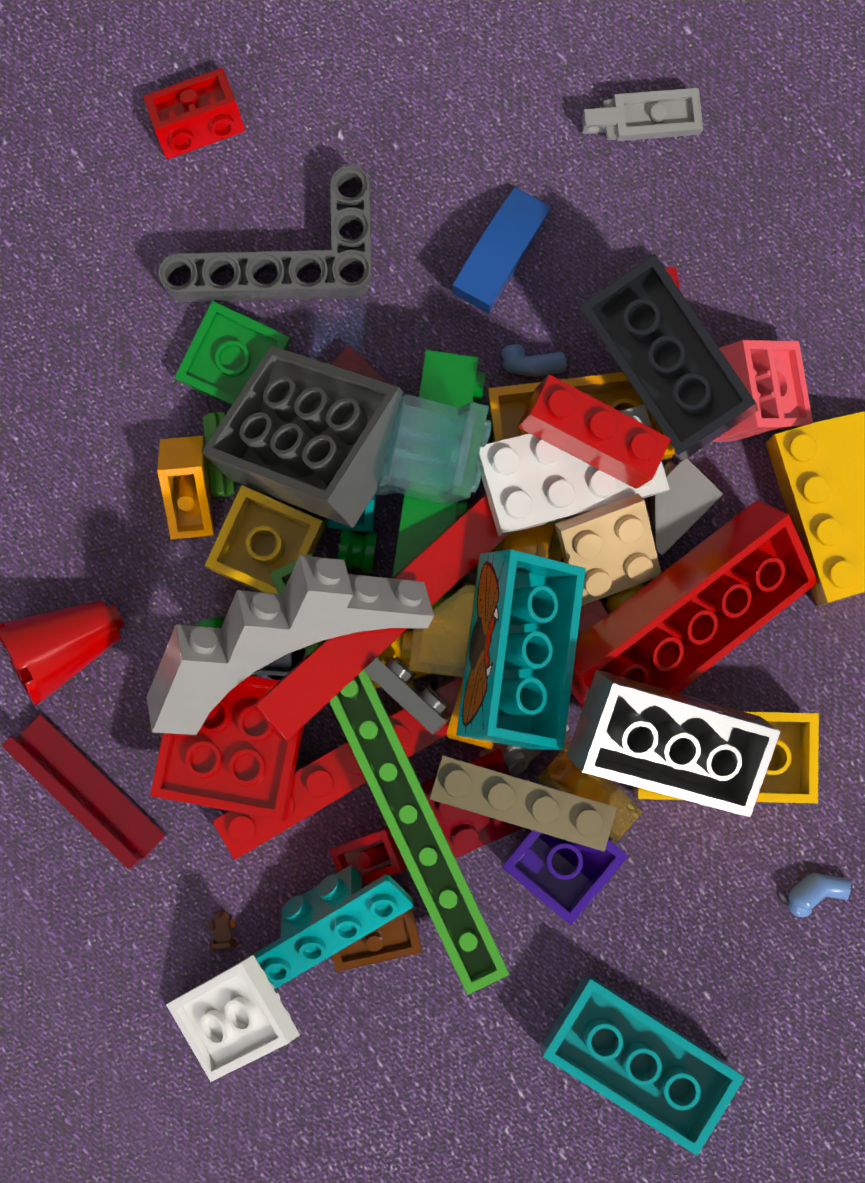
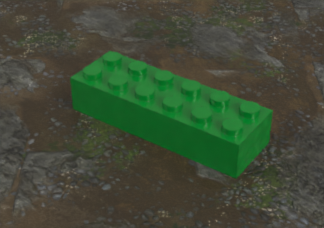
(454, 382)

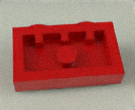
(194, 113)

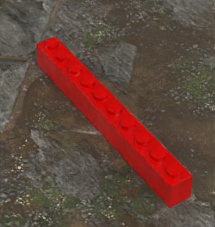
(339, 770)

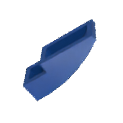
(500, 250)

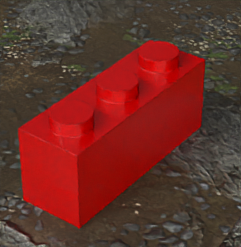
(594, 432)

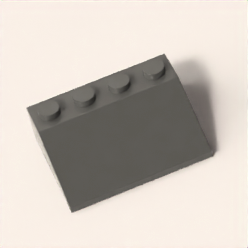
(308, 435)

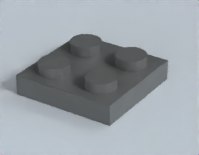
(424, 705)

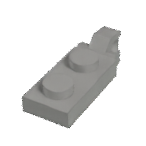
(646, 115)

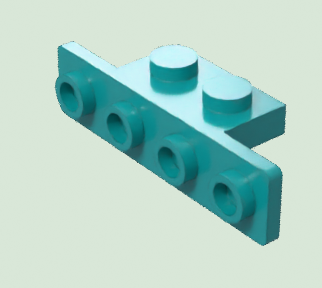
(329, 921)

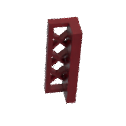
(85, 791)

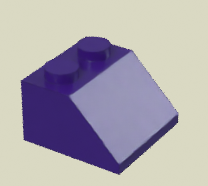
(561, 871)

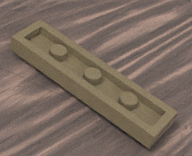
(523, 803)

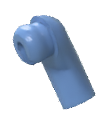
(533, 366)
(813, 889)

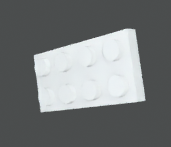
(540, 484)

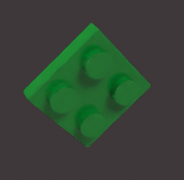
(226, 353)

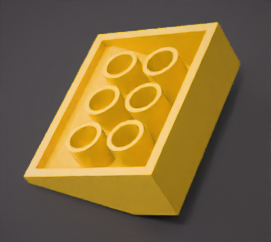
(824, 494)

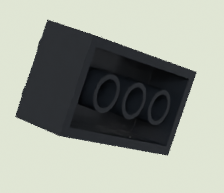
(669, 357)

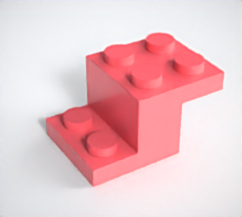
(776, 382)

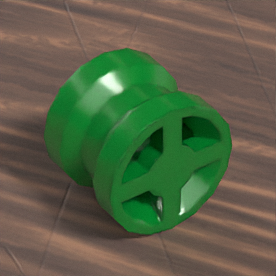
(358, 550)

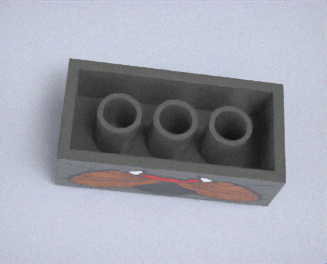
(672, 743)

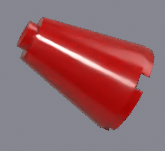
(58, 644)

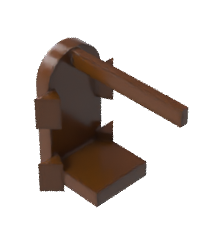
(222, 931)

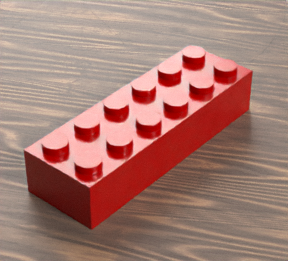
(699, 605)

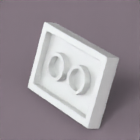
(233, 1019)

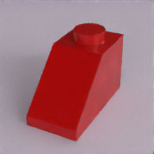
(370, 855)

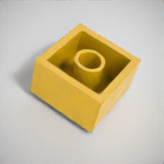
(260, 539)

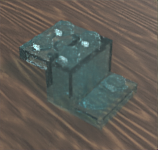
(435, 450)

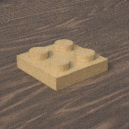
(612, 546)

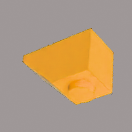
(185, 487)

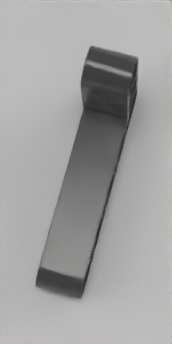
(287, 263)

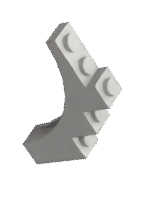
(262, 627)

